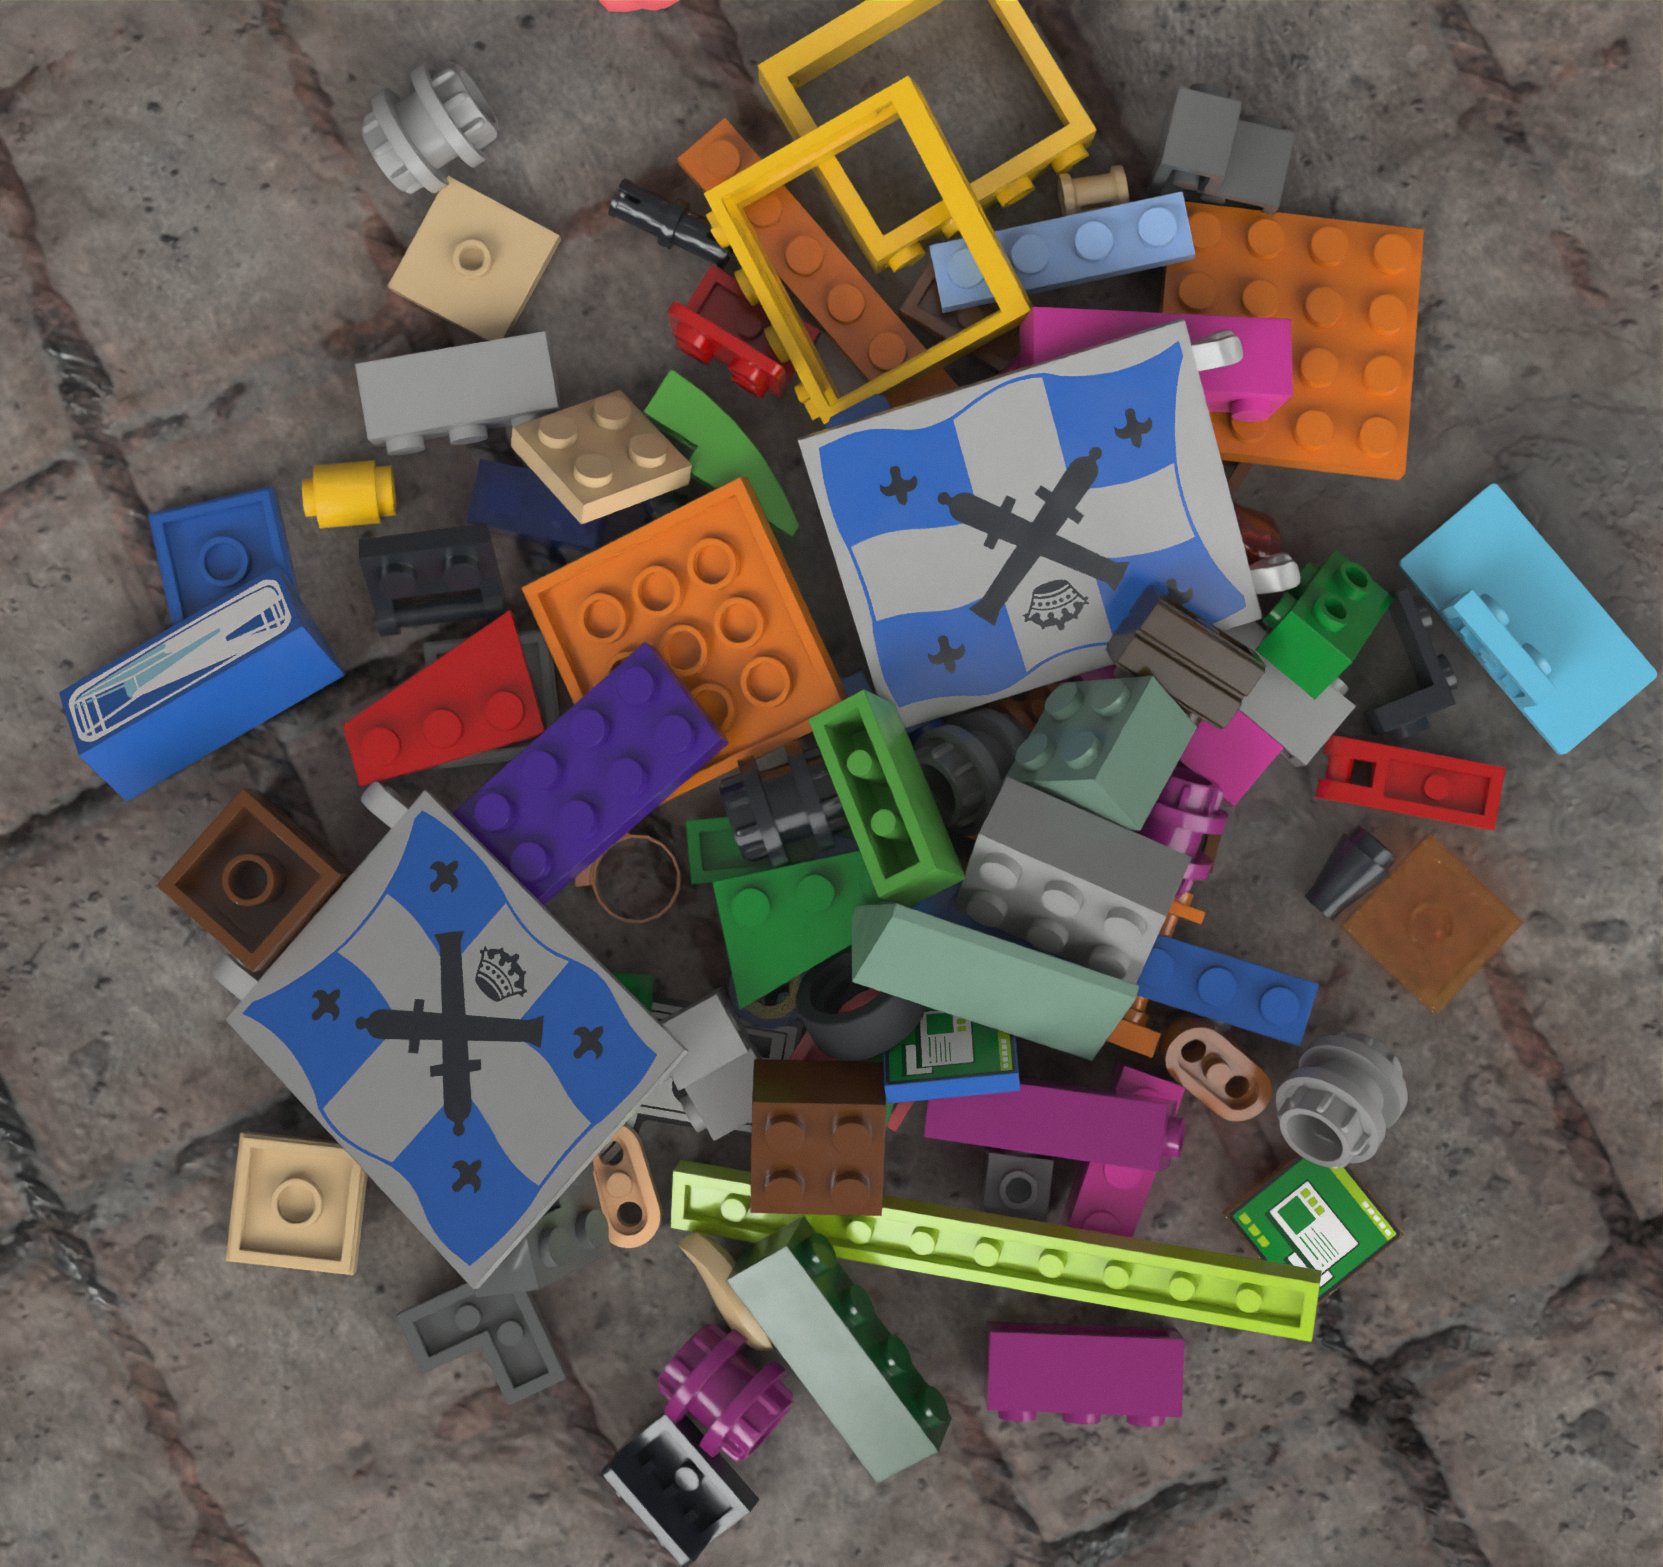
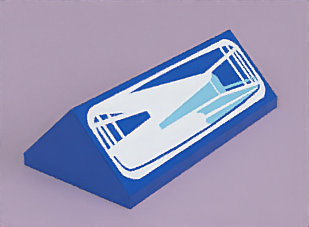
(199, 684)

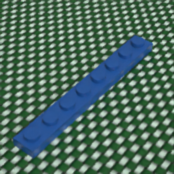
(1178, 974)

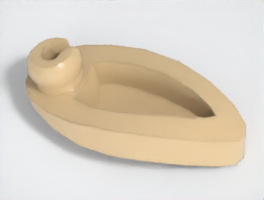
(714, 1267)

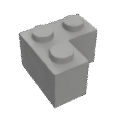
(718, 1064)

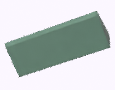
(986, 979)

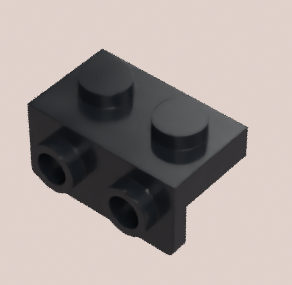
(678, 1486)

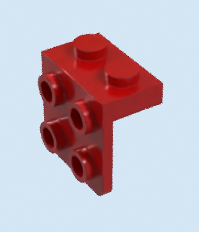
(731, 330)

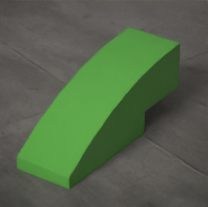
(719, 448)

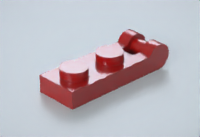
(1413, 783)

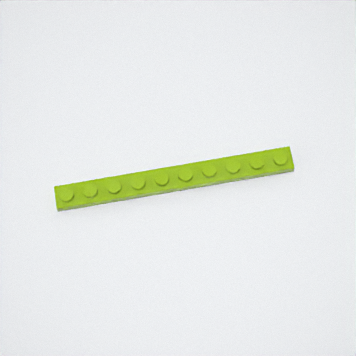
(1024, 1255)

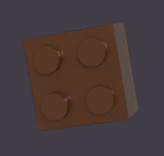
(254, 879)
(817, 1137)

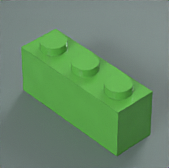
(886, 799)

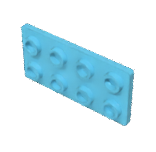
(1527, 619)

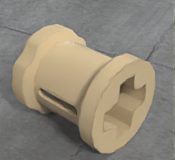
(1092, 192)

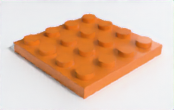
(1351, 331)
(717, 608)

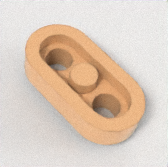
(628, 1182)

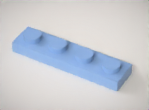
(1072, 250)

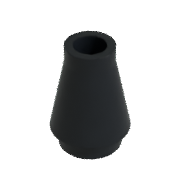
(1350, 872)

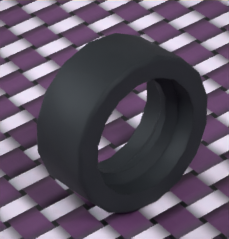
(854, 1033)

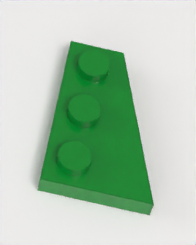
(790, 919)

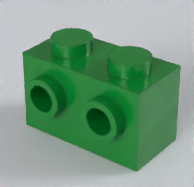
(1323, 622)

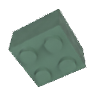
(1105, 747)

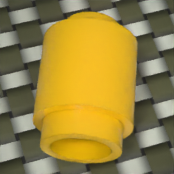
(349, 494)

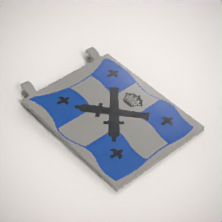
(1027, 514)
(452, 1035)

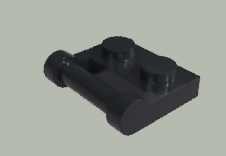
(428, 565)

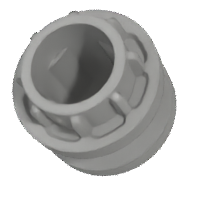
(429, 127)
(1341, 1099)

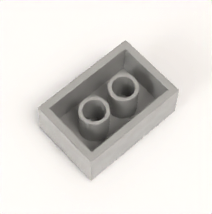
(1070, 882)

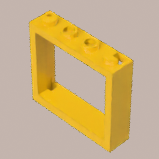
(1007, 183)
(762, 284)

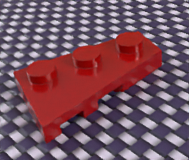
(450, 710)

